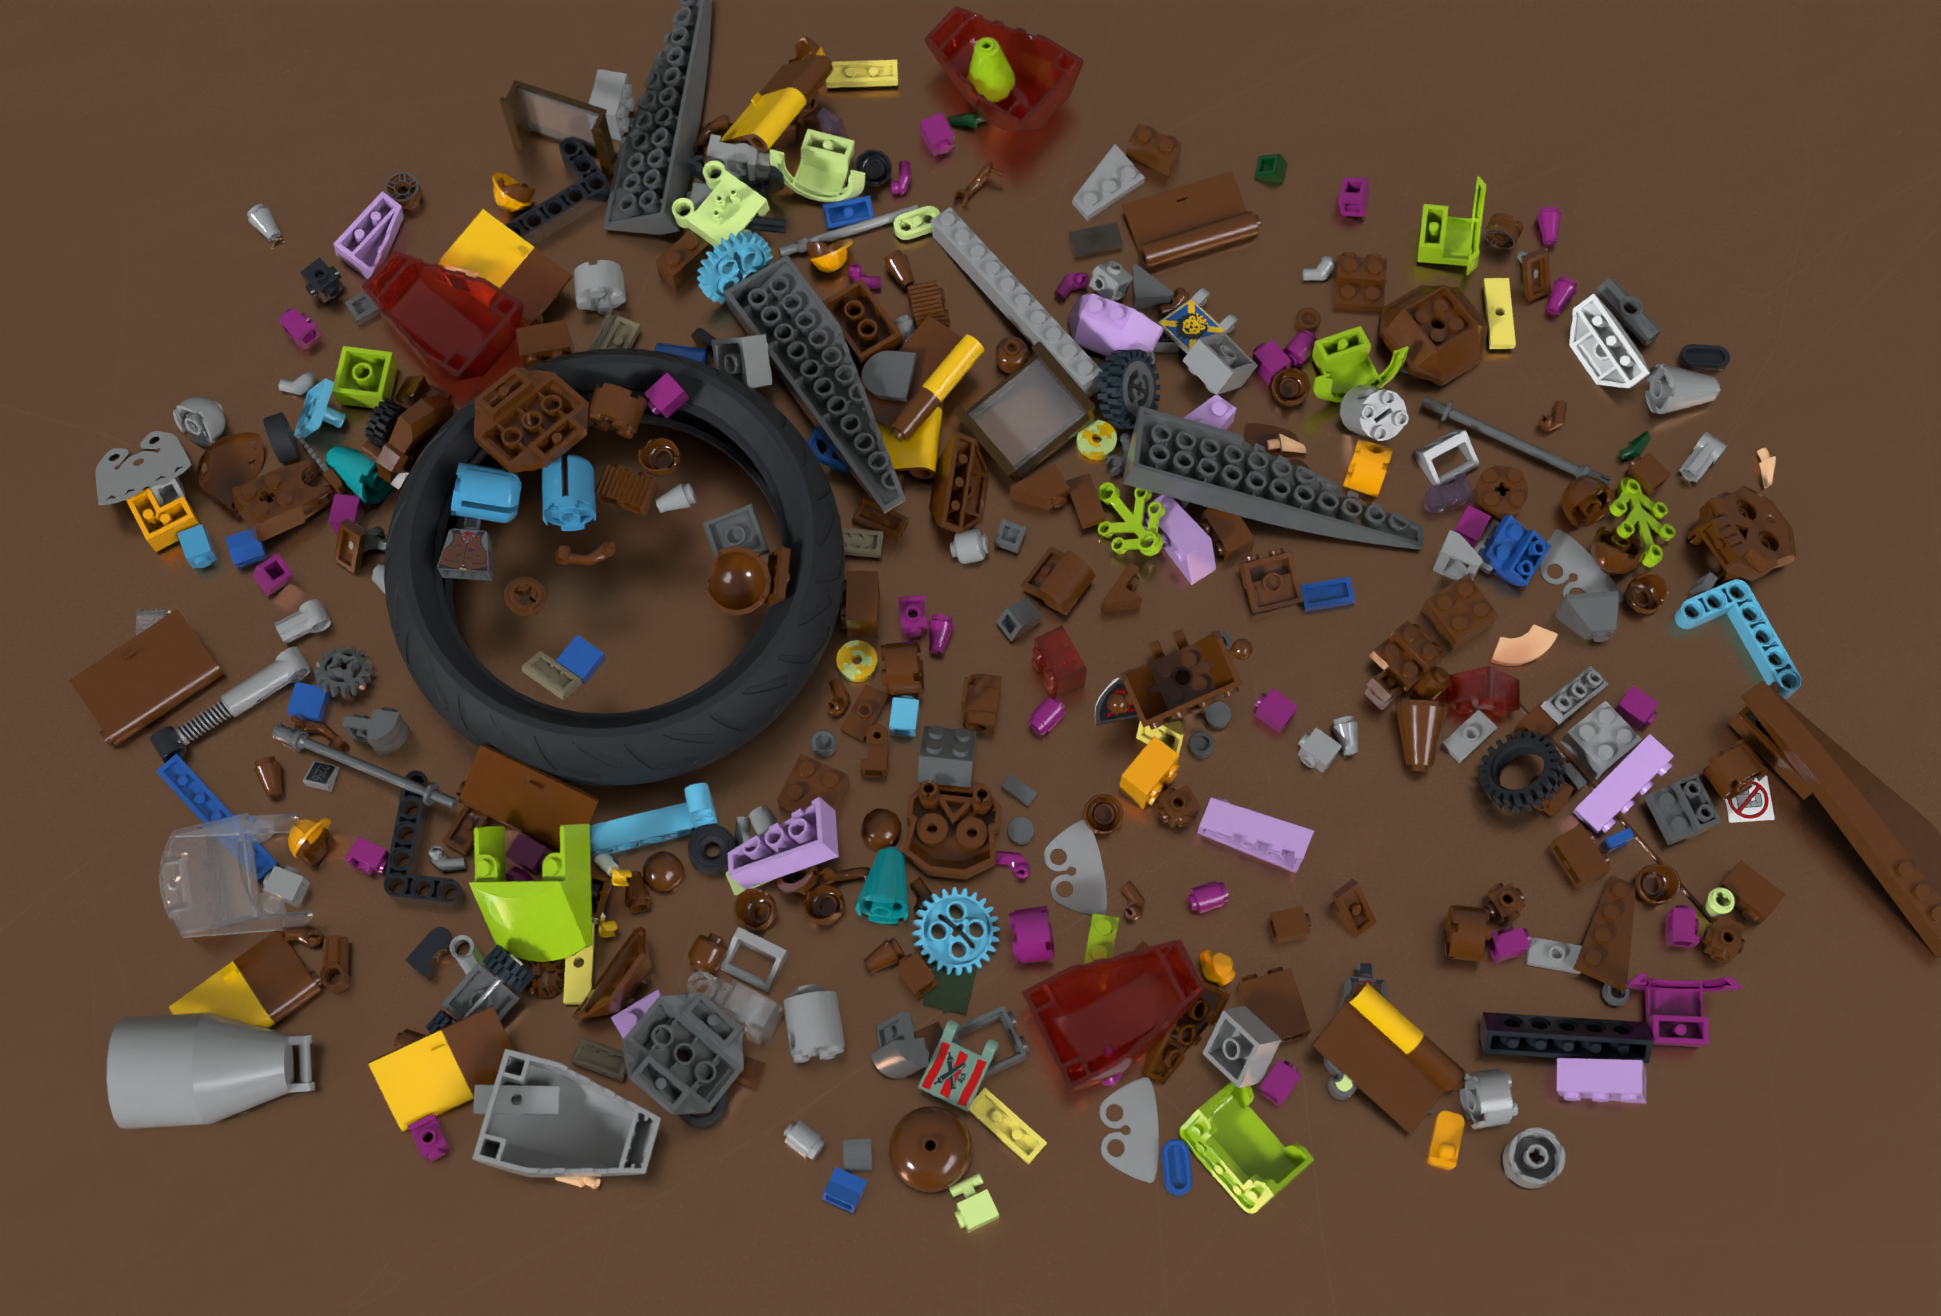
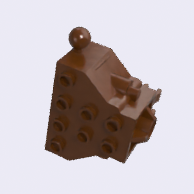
(1159, 695)

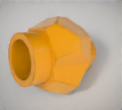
(1217, 967)

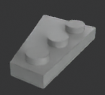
(1107, 184)

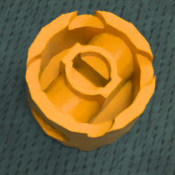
(1367, 467)

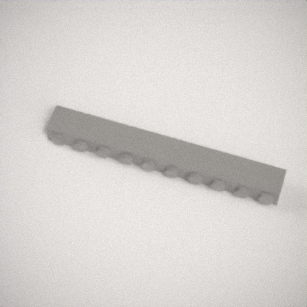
(1013, 299)

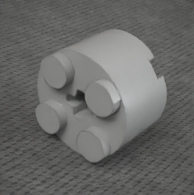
(599, 286)
(1488, 1098)
(1546, 1150)

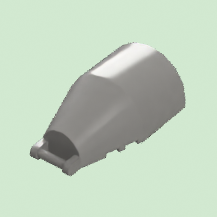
(198, 1069)

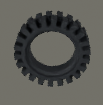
(1541, 788)

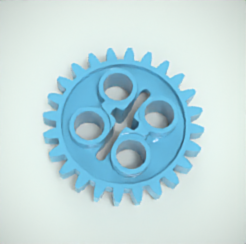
(732, 263)
(940, 949)

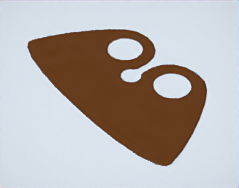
(1261, 433)

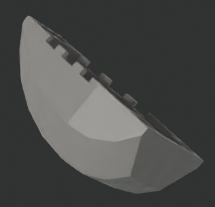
(589, 1137)

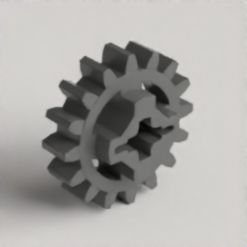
(343, 671)

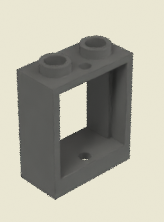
(1009, 1022)

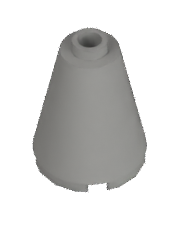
(1678, 389)

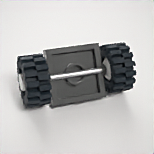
(484, 989)

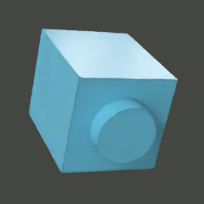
(904, 716)

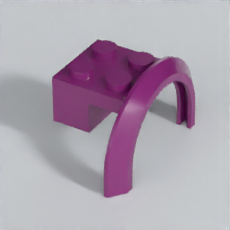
(1676, 1008)

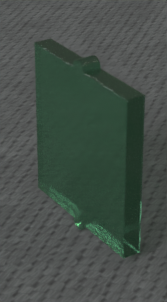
(953, 991)

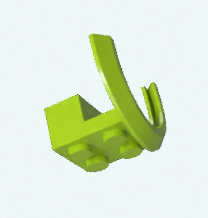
(1452, 238)
(1346, 364)

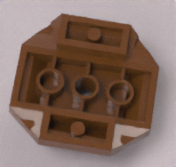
(1434, 352)
(523, 400)

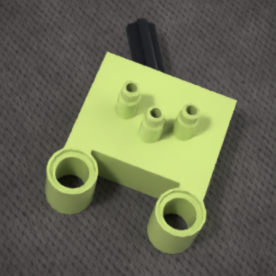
(727, 209)

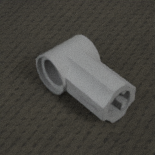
(1704, 454)
(310, 618)
(469, 960)

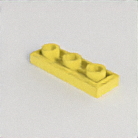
(1498, 301)
(579, 980)

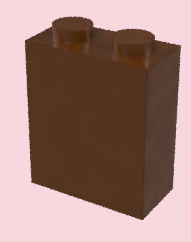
(1276, 1002)

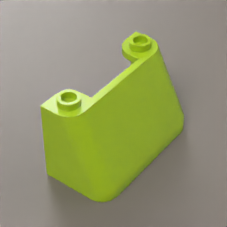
(1242, 1148)

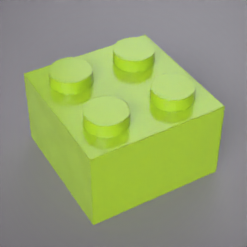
(364, 377)

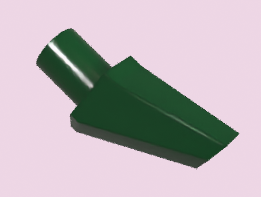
(966, 119)
(1635, 447)

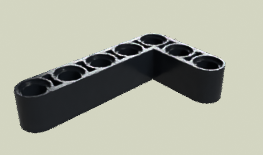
(563, 201)
(412, 849)

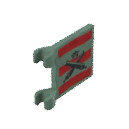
(955, 1071)

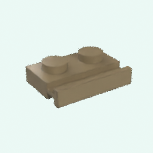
(615, 333)

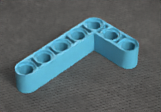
(1746, 629)
(656, 824)

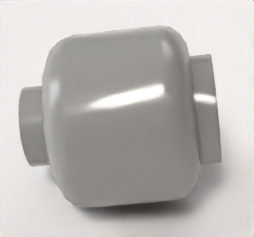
(970, 546)

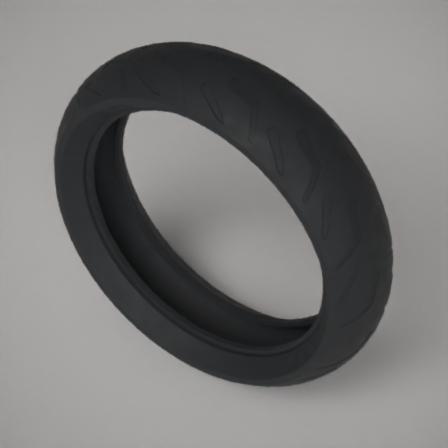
(675, 734)

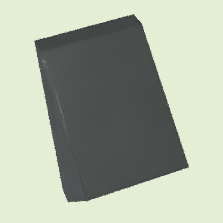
(1148, 291)

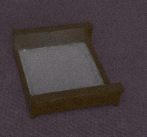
(557, 117)
(1028, 414)

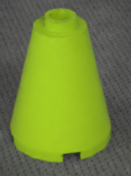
(991, 70)

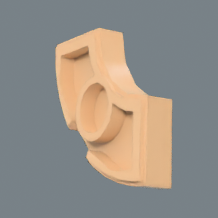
(1524, 648)

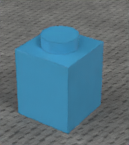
(197, 546)

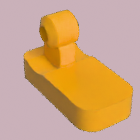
(1446, 1140)

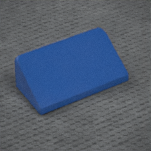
(847, 211)

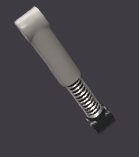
(287, 668)

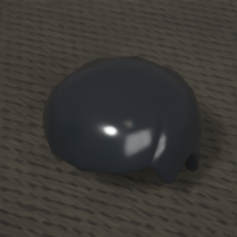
(875, 166)

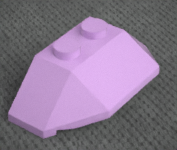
(1110, 326)

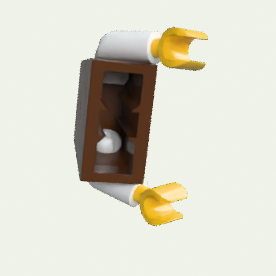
(604, 875)

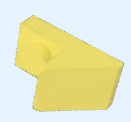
(1169, 734)

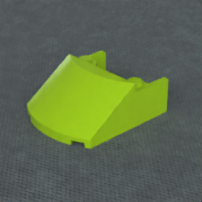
(536, 917)

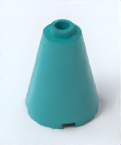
(358, 473)
(885, 889)

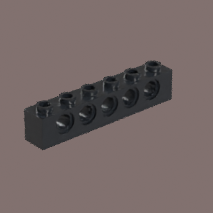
(1565, 1037)

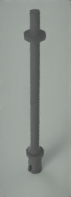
(1448, 411)
(300, 740)

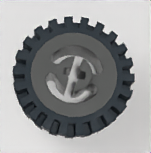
(1126, 386)

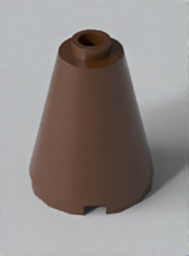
(1421, 730)

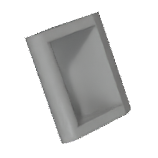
(1440, 445)
(1453, 553)
(761, 947)

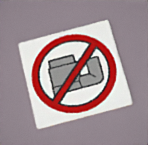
(1752, 805)

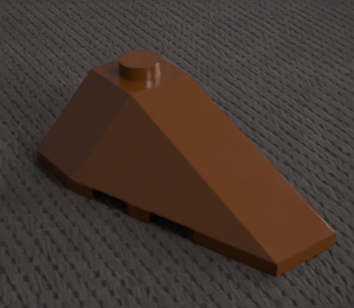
(1169, 1050)

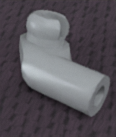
(1321, 272)
(300, 385)
(741, 830)
(443, 861)

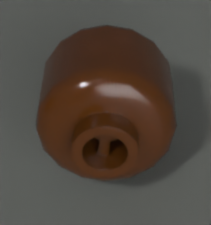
(1011, 354)
(707, 953)

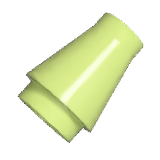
(1718, 902)

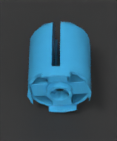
(486, 493)
(569, 493)

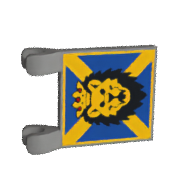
(1192, 322)

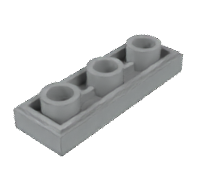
(1574, 695)
(535, 1100)

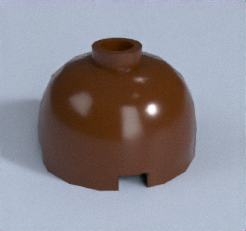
(1586, 500)
(1615, 553)

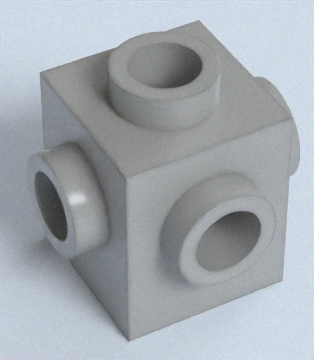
(1110, 280)

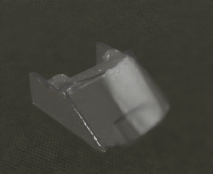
(213, 881)

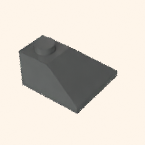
(1590, 614)

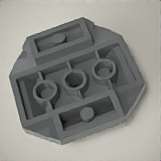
(707, 1038)

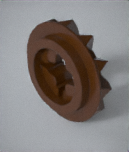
(521, 586)
(555, 981)

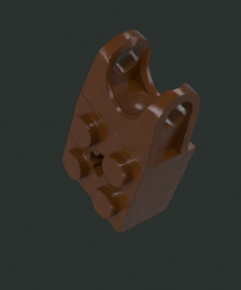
(281, 499)

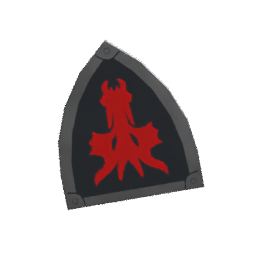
(1102, 711)

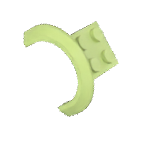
(823, 168)

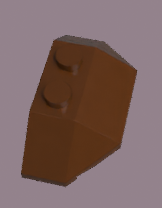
(959, 485)
(619, 980)

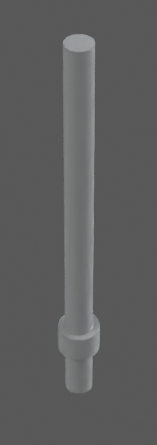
(800, 244)

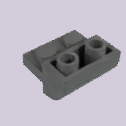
(384, 731)
(1682, 809)
(898, 1049)

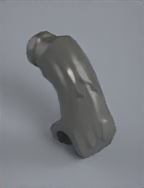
(1117, 461)

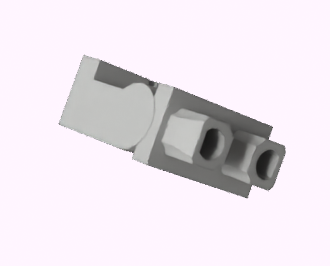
(739, 159)

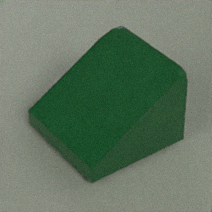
(1271, 168)

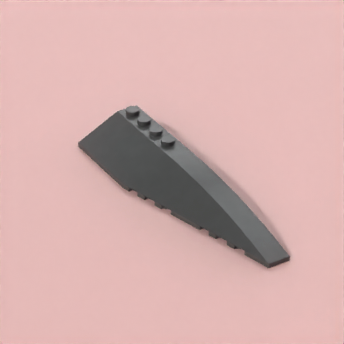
(663, 129)
(817, 370)
(1242, 479)

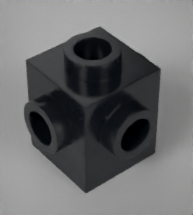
(322, 280)

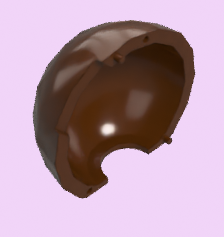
(738, 581)

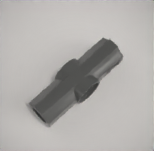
(1638, 322)

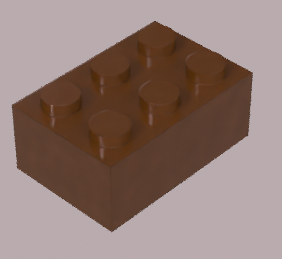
(863, 322)

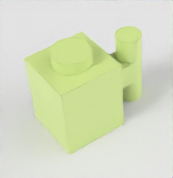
(976, 1208)

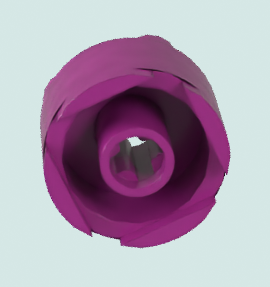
(1033, 934)

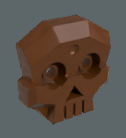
(409, 438)
(1745, 534)
(950, 849)

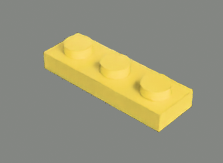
(863, 74)
(1007, 1126)

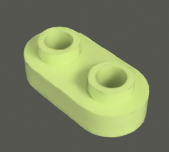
(916, 222)

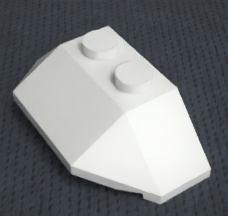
(1605, 346)

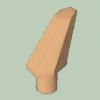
(1285, 444)
(1767, 467)
(593, 1182)

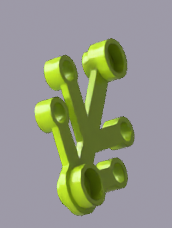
(1630, 491)
(1133, 521)

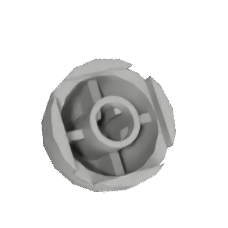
(201, 418)

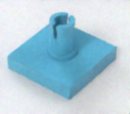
(316, 410)

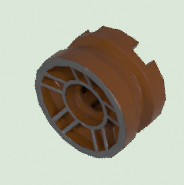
(404, 182)
(1503, 231)

